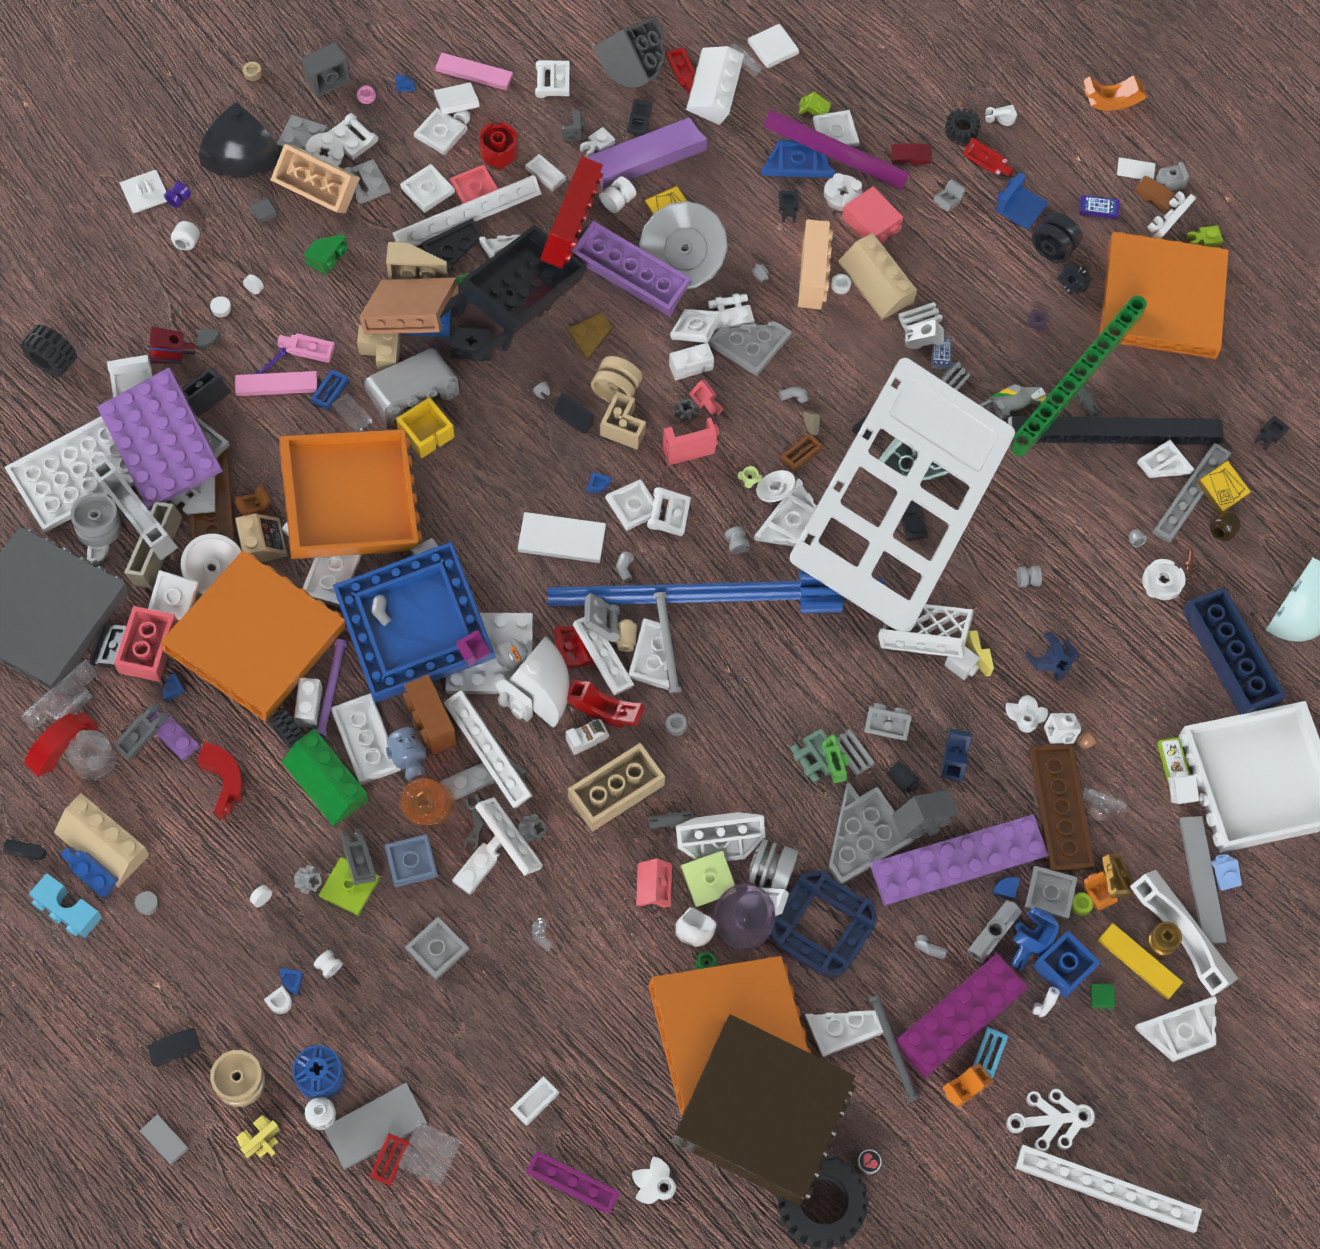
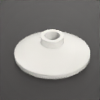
(776, 486)

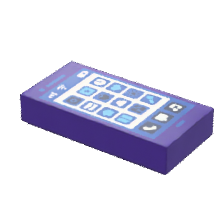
(1099, 207)

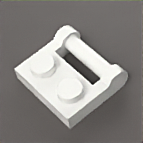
(558, 78)
(351, 143)
(675, 514)
(514, 699)

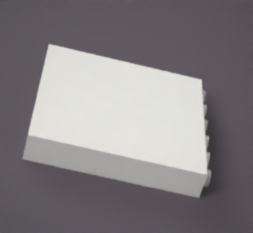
(1257, 775)

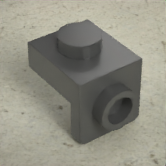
(573, 132)

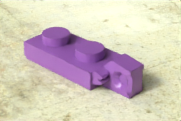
(176, 738)

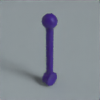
(282, 352)

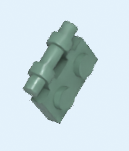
(814, 747)

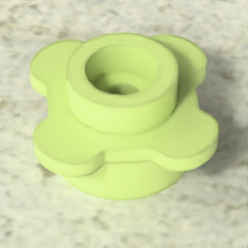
(749, 471)

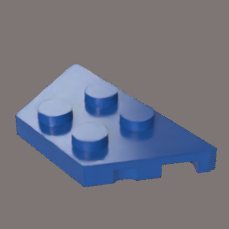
(796, 160)

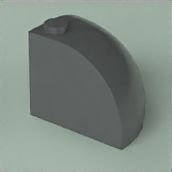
(633, 53)

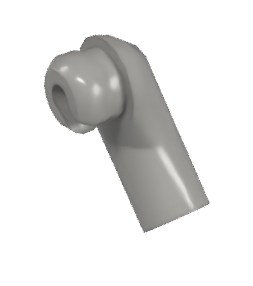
(930, 949)

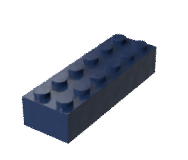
(1233, 652)

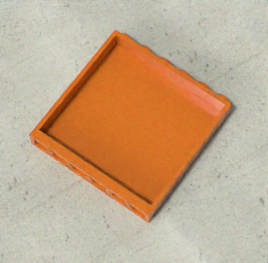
(1181, 289)
(349, 493)
(253, 635)
(698, 1002)

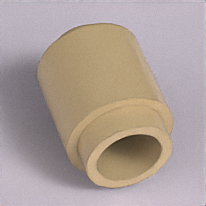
(628, 636)

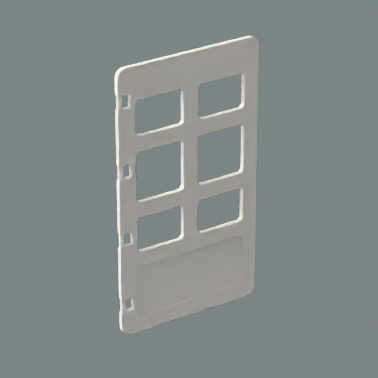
(943, 430)

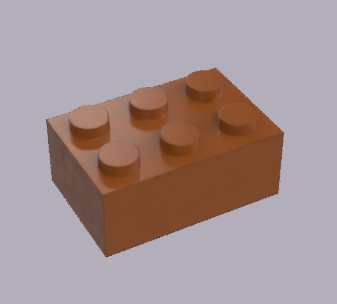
(429, 715)

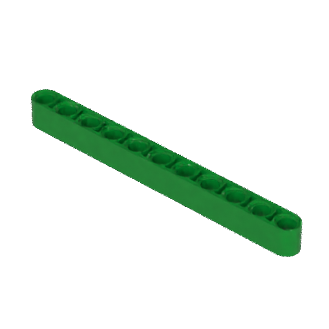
(1075, 382)

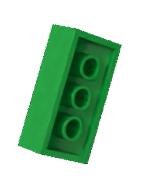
(324, 778)

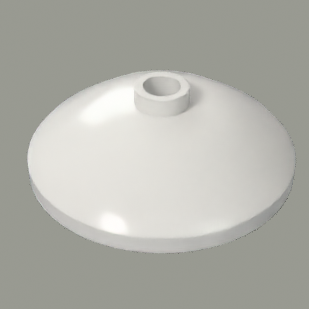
(206, 551)

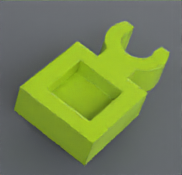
(1206, 236)

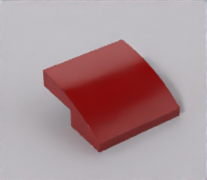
(572, 647)

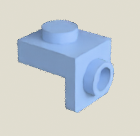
(1226, 872)

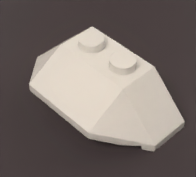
(732, 833)

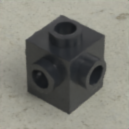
(1075, 278)

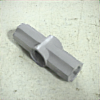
(986, 940)

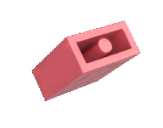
(872, 214)

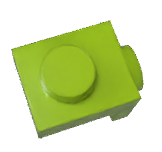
(814, 104)

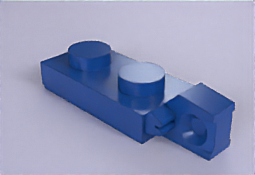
(90, 871)

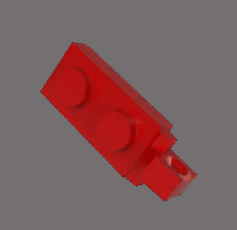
(681, 67)
(987, 158)

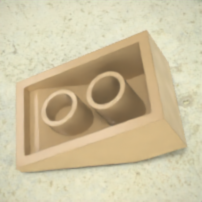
(410, 262)

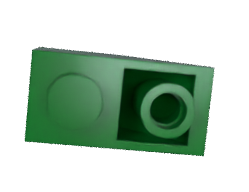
(325, 252)

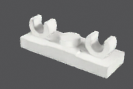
(1172, 216)

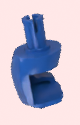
(1034, 940)

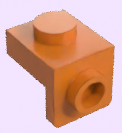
(1097, 889)

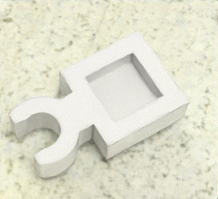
(598, 141)

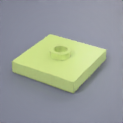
(707, 878)

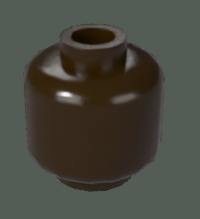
(1225, 526)

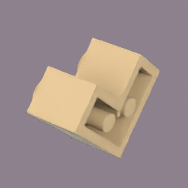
(384, 346)
(619, 423)

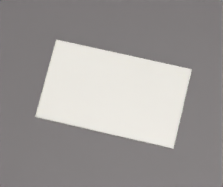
(1135, 168)

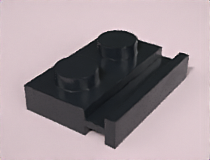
(107, 645)

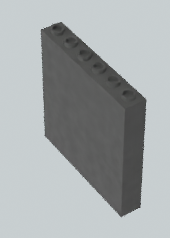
(50, 606)

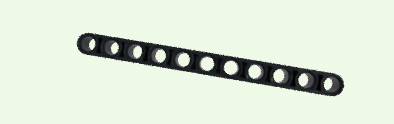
(1128, 430)

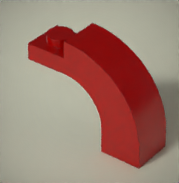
(595, 704)
(55, 740)
(219, 761)

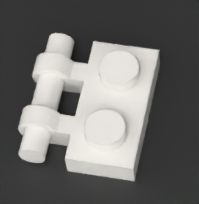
(734, 316)

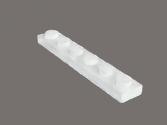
(488, 749)

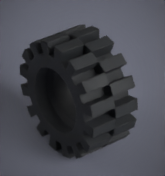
(966, 118)
(285, 727)

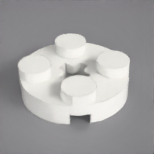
(326, 142)
(838, 183)
(1160, 590)

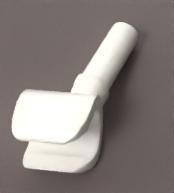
(991, 113)

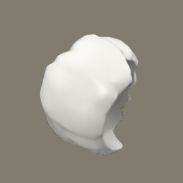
(695, 928)

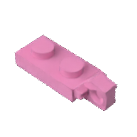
(307, 347)

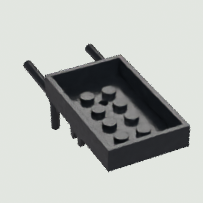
(516, 286)

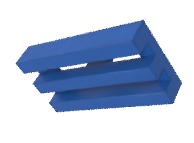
(321, 403)

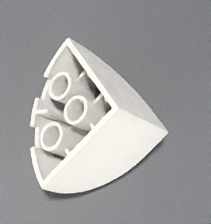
(545, 681)

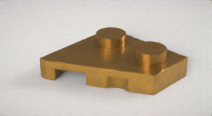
(590, 334)
(1117, 876)

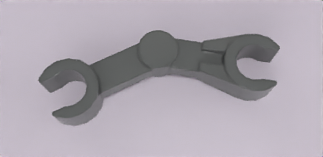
(478, 825)

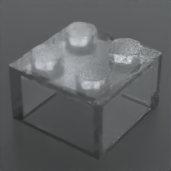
(431, 1154)

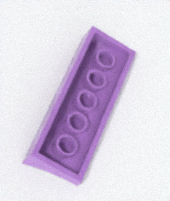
(650, 151)
(631, 268)

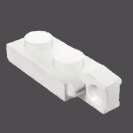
(478, 866)

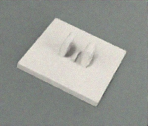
(144, 191)

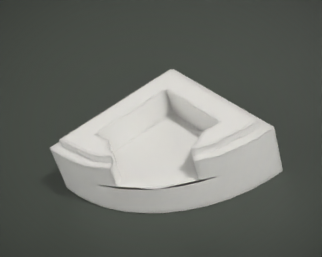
(97, 554)

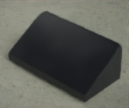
(574, 413)

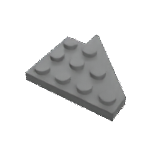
(863, 834)

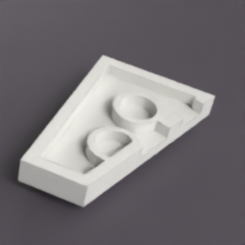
(842, 1030)

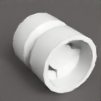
(618, 194)

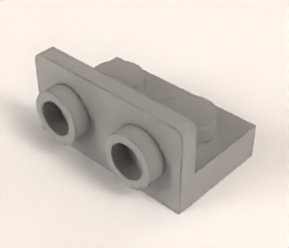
(888, 722)

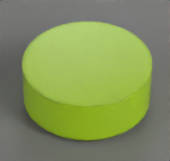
(1082, 904)

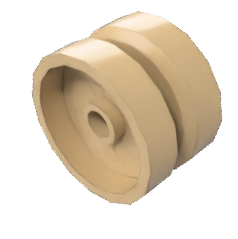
(616, 375)
(224, 1076)

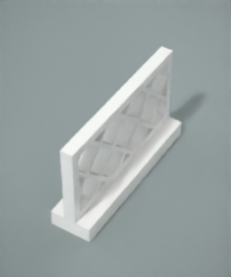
(931, 644)

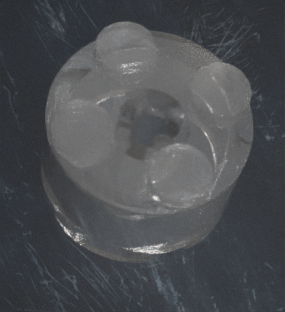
(81, 756)

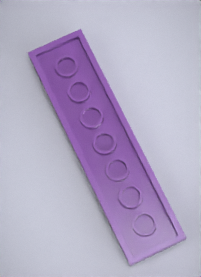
(958, 860)

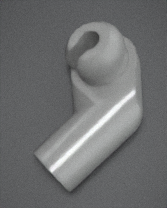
(794, 392)
(622, 566)
(378, 609)

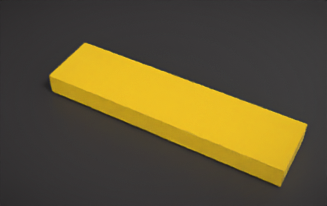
(1140, 961)

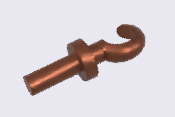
(1189, 565)

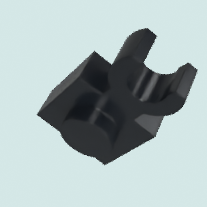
(788, 204)
(1272, 432)

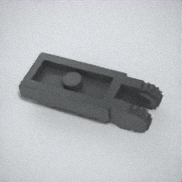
(140, 732)
(358, 858)

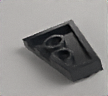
(454, 242)

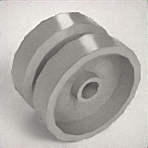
(96, 520)

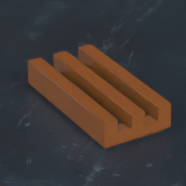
(790, 462)

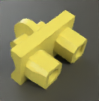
(267, 1131)

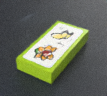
(1172, 756)

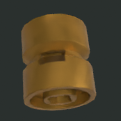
(1164, 939)

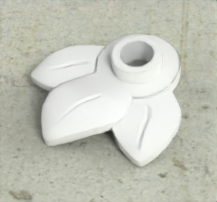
(1026, 713)
(651, 1180)

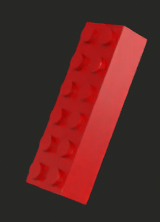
(573, 212)

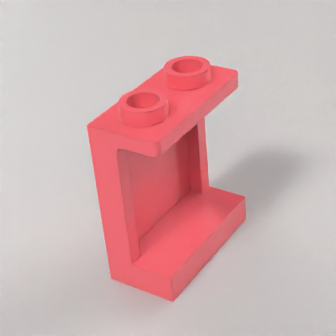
(690, 445)

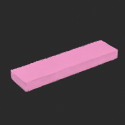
(474, 71)
(276, 383)

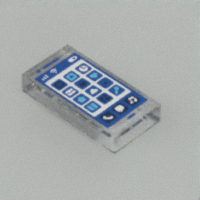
(941, 355)

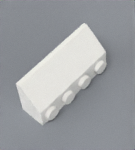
(715, 83)

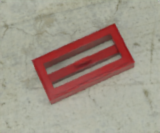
(397, 1140)

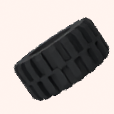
(846, 1226)

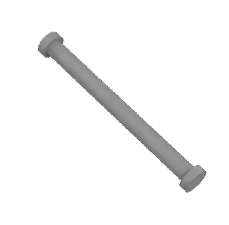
(674, 686)

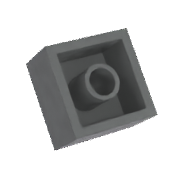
(325, 69)
(925, 814)

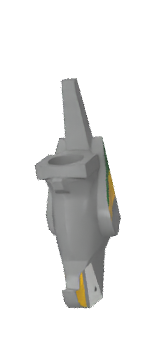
(1014, 399)

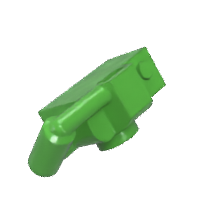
(835, 759)

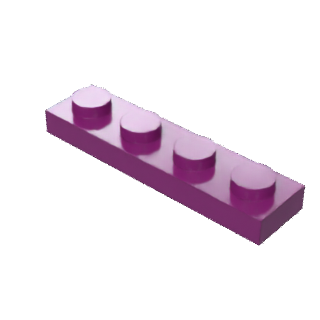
(572, 1182)

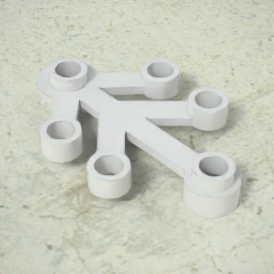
(1053, 1118)

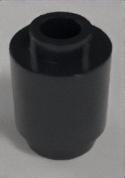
(904, 777)

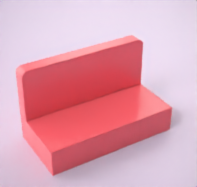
(654, 883)

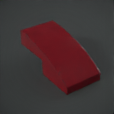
(911, 152)

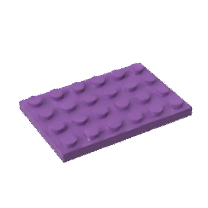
(159, 438)

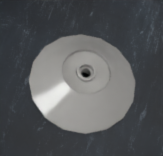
(690, 226)

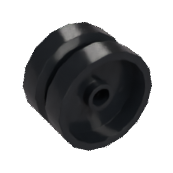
(1057, 237)

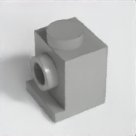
(1173, 177)

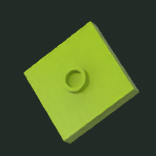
(341, 891)

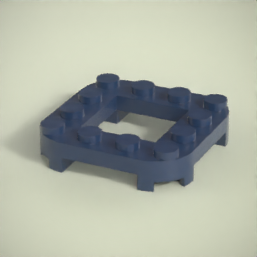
(841, 898)

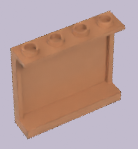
(408, 305)

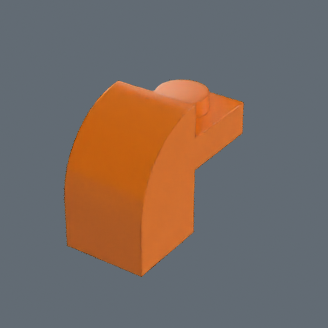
(967, 1085)

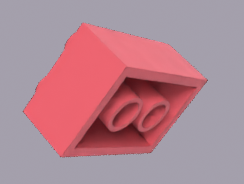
(141, 646)

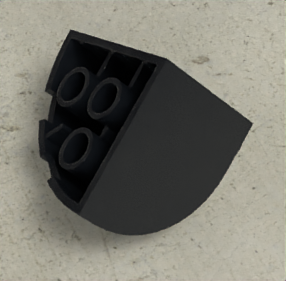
(238, 145)

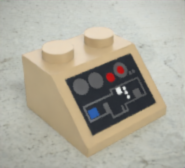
(261, 536)

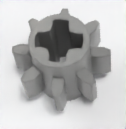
(307, 879)

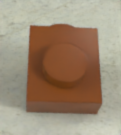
(253, 503)

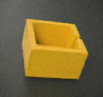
(425, 427)

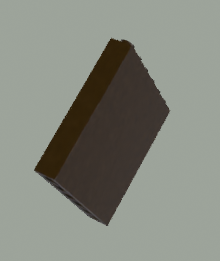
(765, 1110)

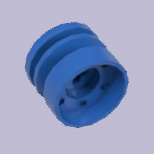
(331, 1075)

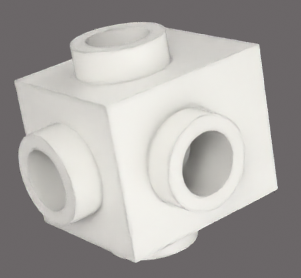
(1062, 728)

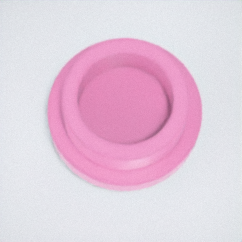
(366, 94)

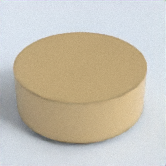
(252, 71)

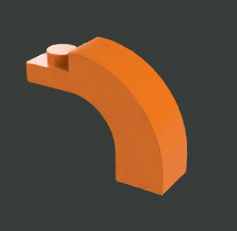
(1115, 96)

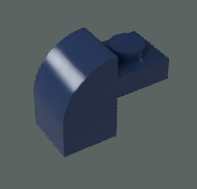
(955, 755)

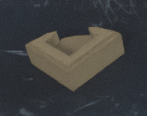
(812, 422)

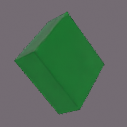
(1102, 996)

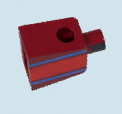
(168, 346)

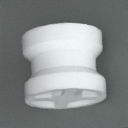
(328, 963)

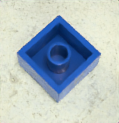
(1066, 964)

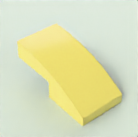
(985, 663)

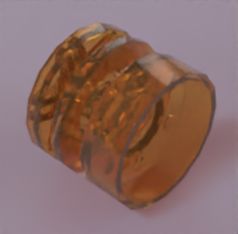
(439, 806)

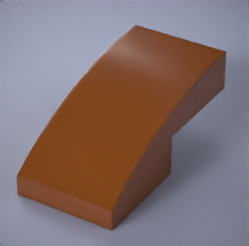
(1152, 190)

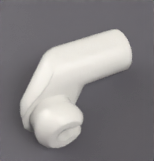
(1048, 1003)

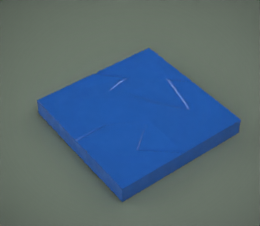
(428, 613)

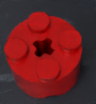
(498, 145)

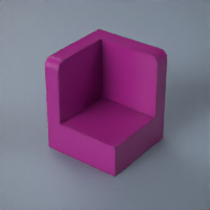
(473, 648)

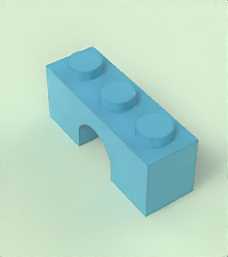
(49, 896)

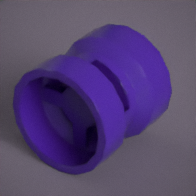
(177, 194)

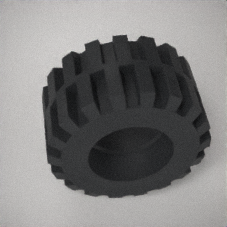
(48, 350)

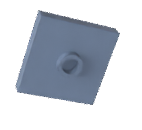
(411, 860)

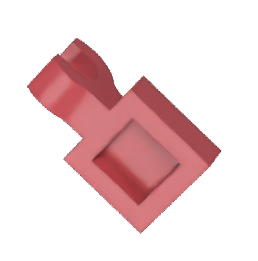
(704, 397)

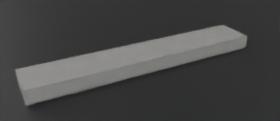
(1189, 495)
(1202, 879)

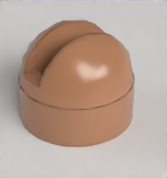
(1085, 740)

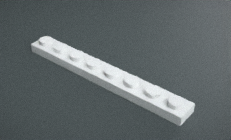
(476, 209)
(1108, 1189)

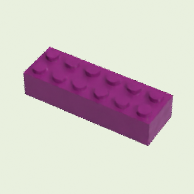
(961, 1016)

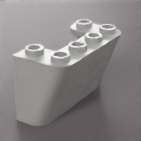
(410, 383)

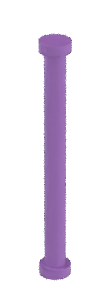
(340, 645)

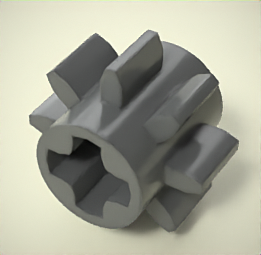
(686, 410)
(532, 827)

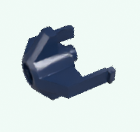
(1055, 658)

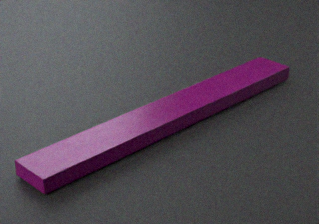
(836, 149)

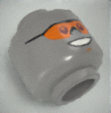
(511, 653)

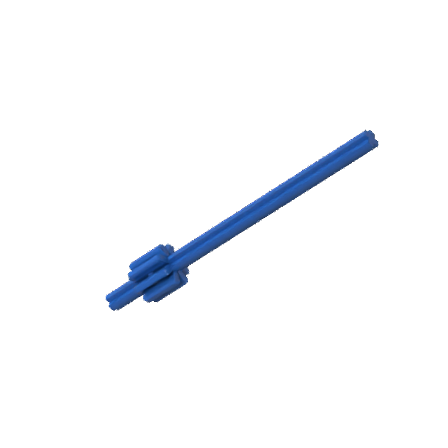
(811, 593)

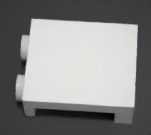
(128, 373)

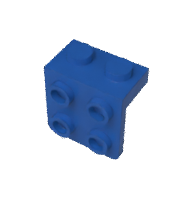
(1019, 203)

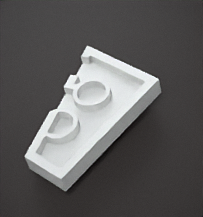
(649, 656)

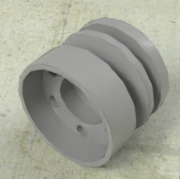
(772, 865)

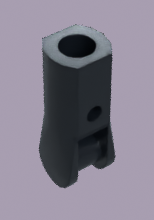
(24, 850)

